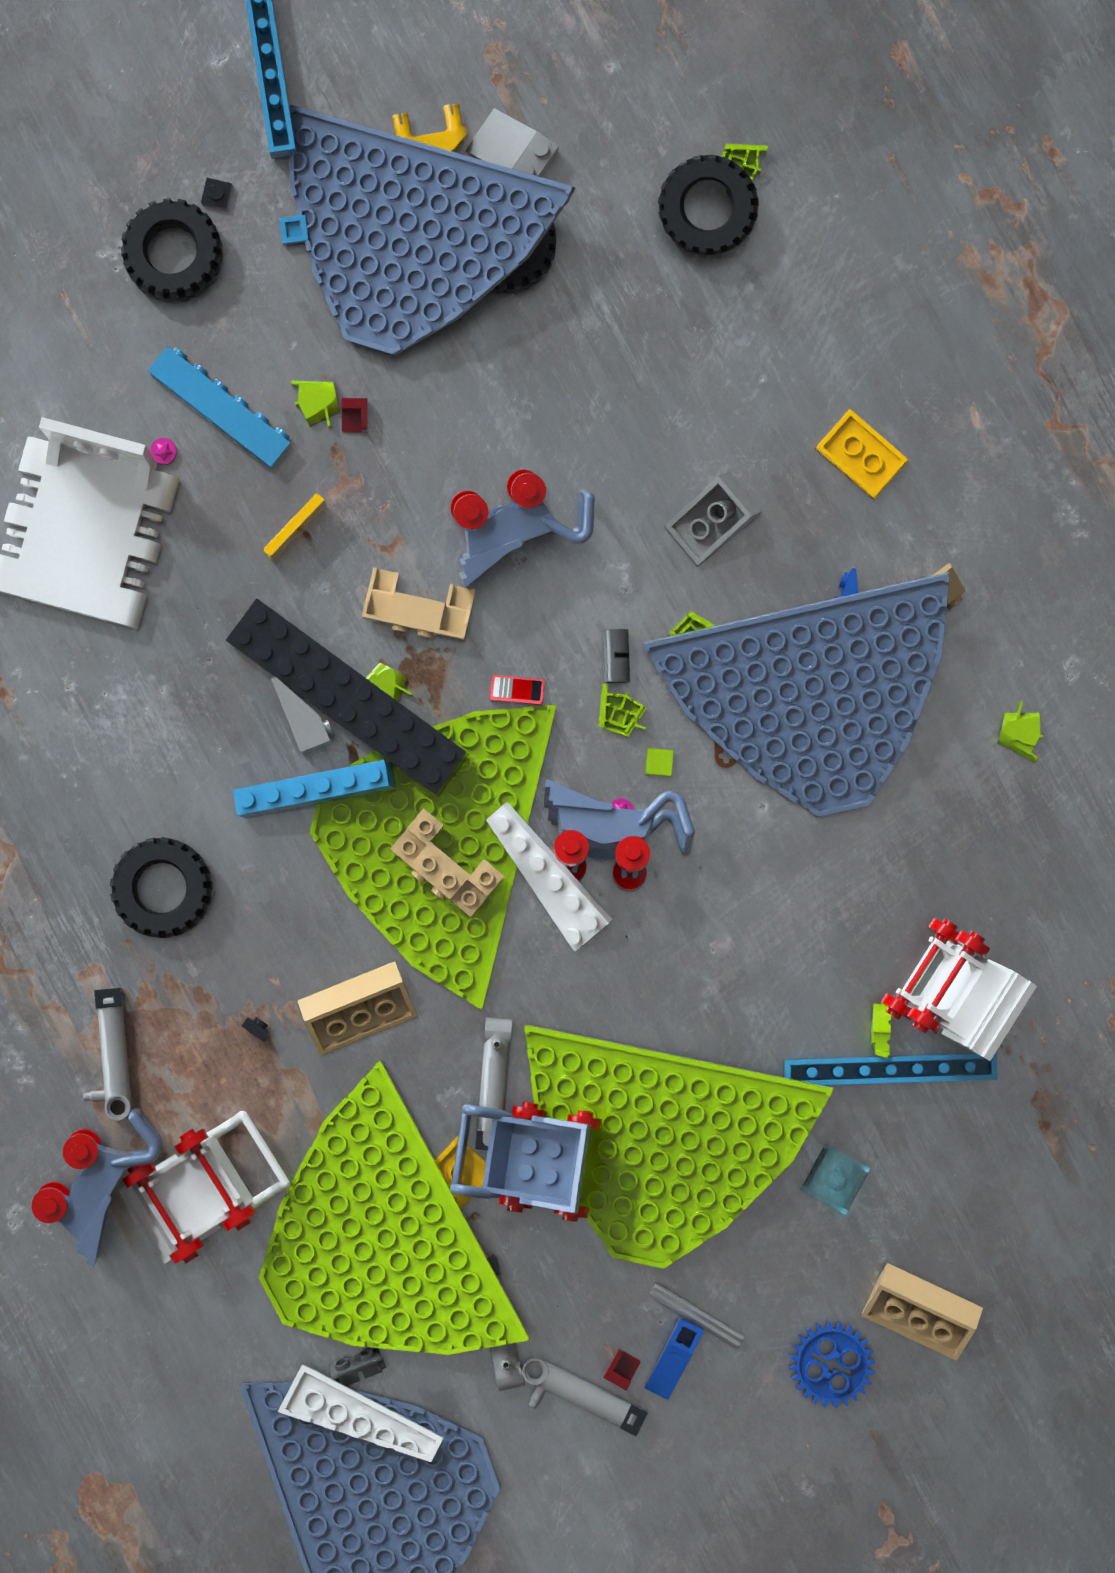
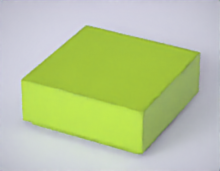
(659, 762)

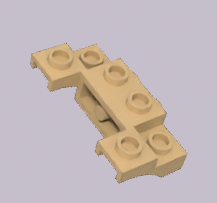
(415, 612)
(441, 871)

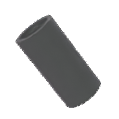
(616, 656)

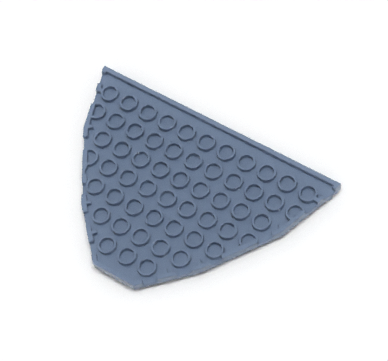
(407, 228)
(816, 691)
(368, 1504)

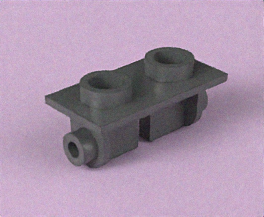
(367, 1361)

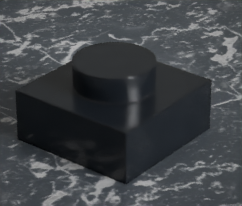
(216, 193)
(256, 1027)

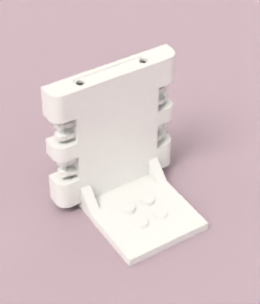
(85, 523)

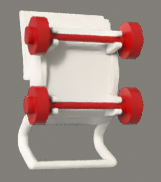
(966, 995)
(195, 1192)

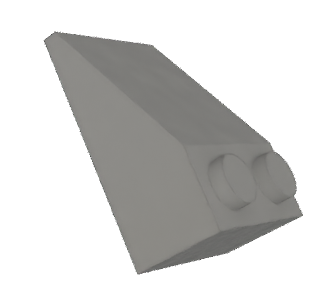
(512, 145)
(713, 518)
(307, 726)

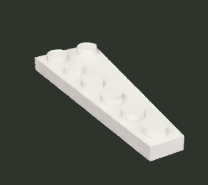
(558, 890)
(339, 1408)

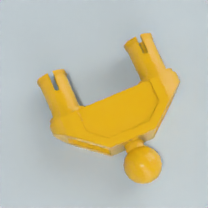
(449, 139)

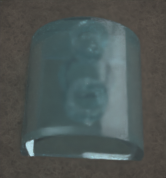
(835, 1179)

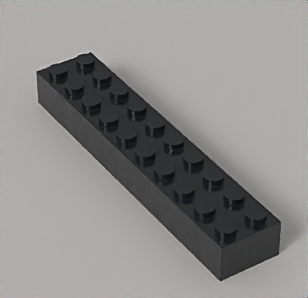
(347, 697)

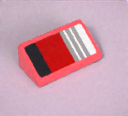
(517, 690)

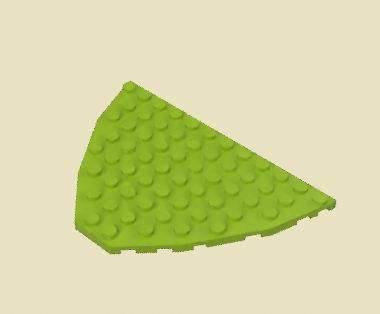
(357, 836)
(677, 1138)
(377, 1242)

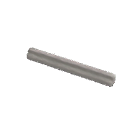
(696, 1315)

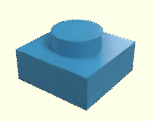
(291, 230)

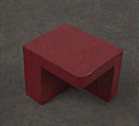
(354, 415)
(621, 1369)

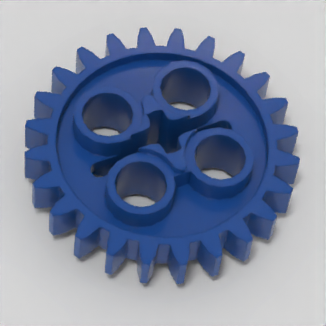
(842, 1342)

